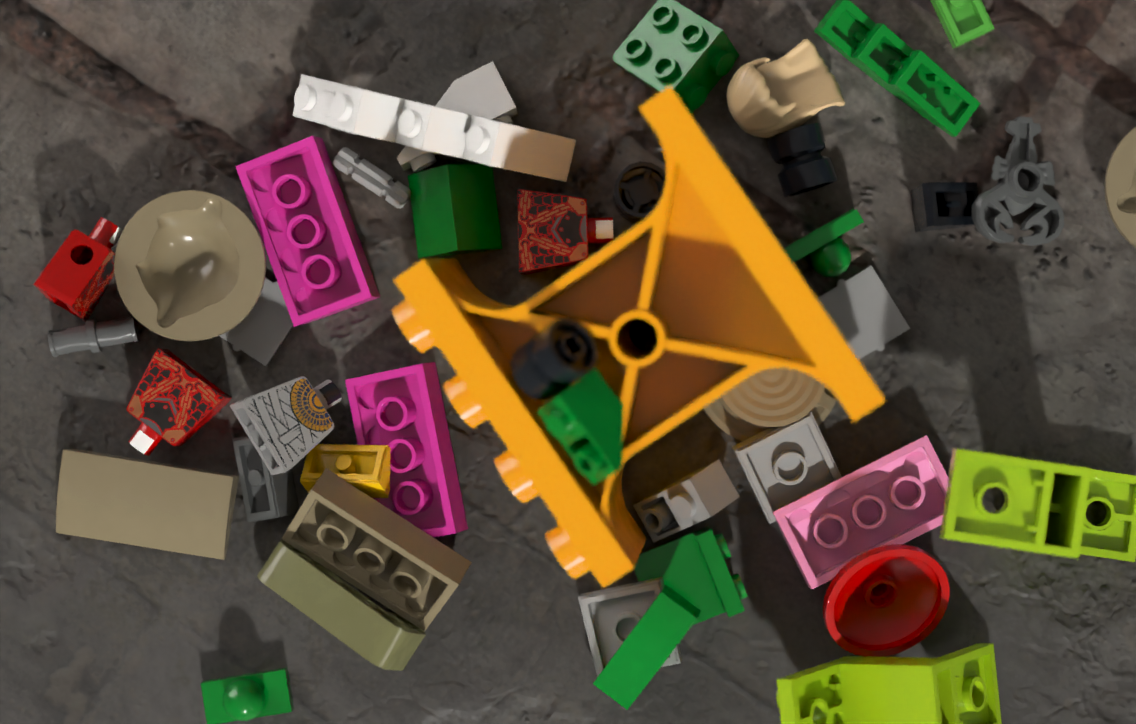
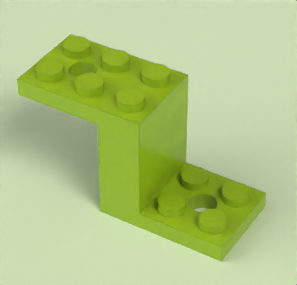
(1041, 506)
(895, 690)

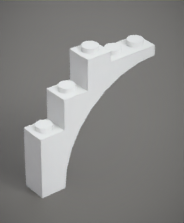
(433, 128)

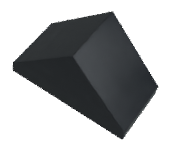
(943, 205)

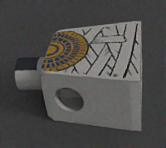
(287, 420)

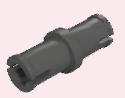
(93, 335)

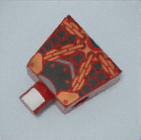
(556, 231)
(80, 285)
(172, 402)

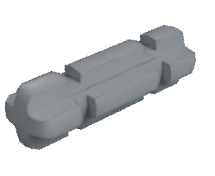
(372, 177)

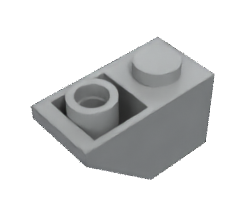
(686, 501)

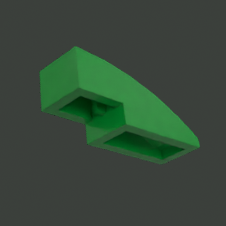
(647, 647)

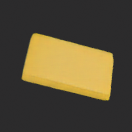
(360, 465)

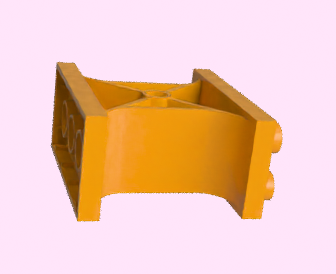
(693, 270)

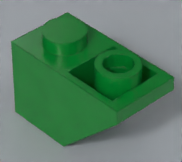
(588, 425)

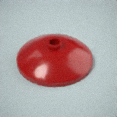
(886, 600)

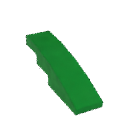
(897, 67)

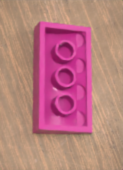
(307, 231)
(409, 415)

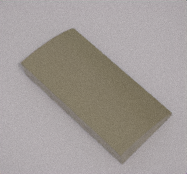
(145, 503)
(376, 550)

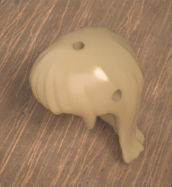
(782, 92)

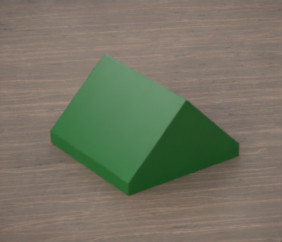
(454, 210)

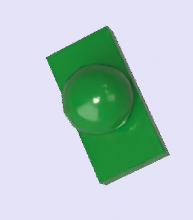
(827, 252)
(247, 696)

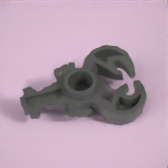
(1018, 189)

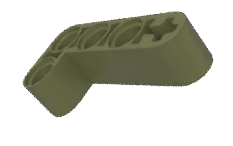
(341, 609)

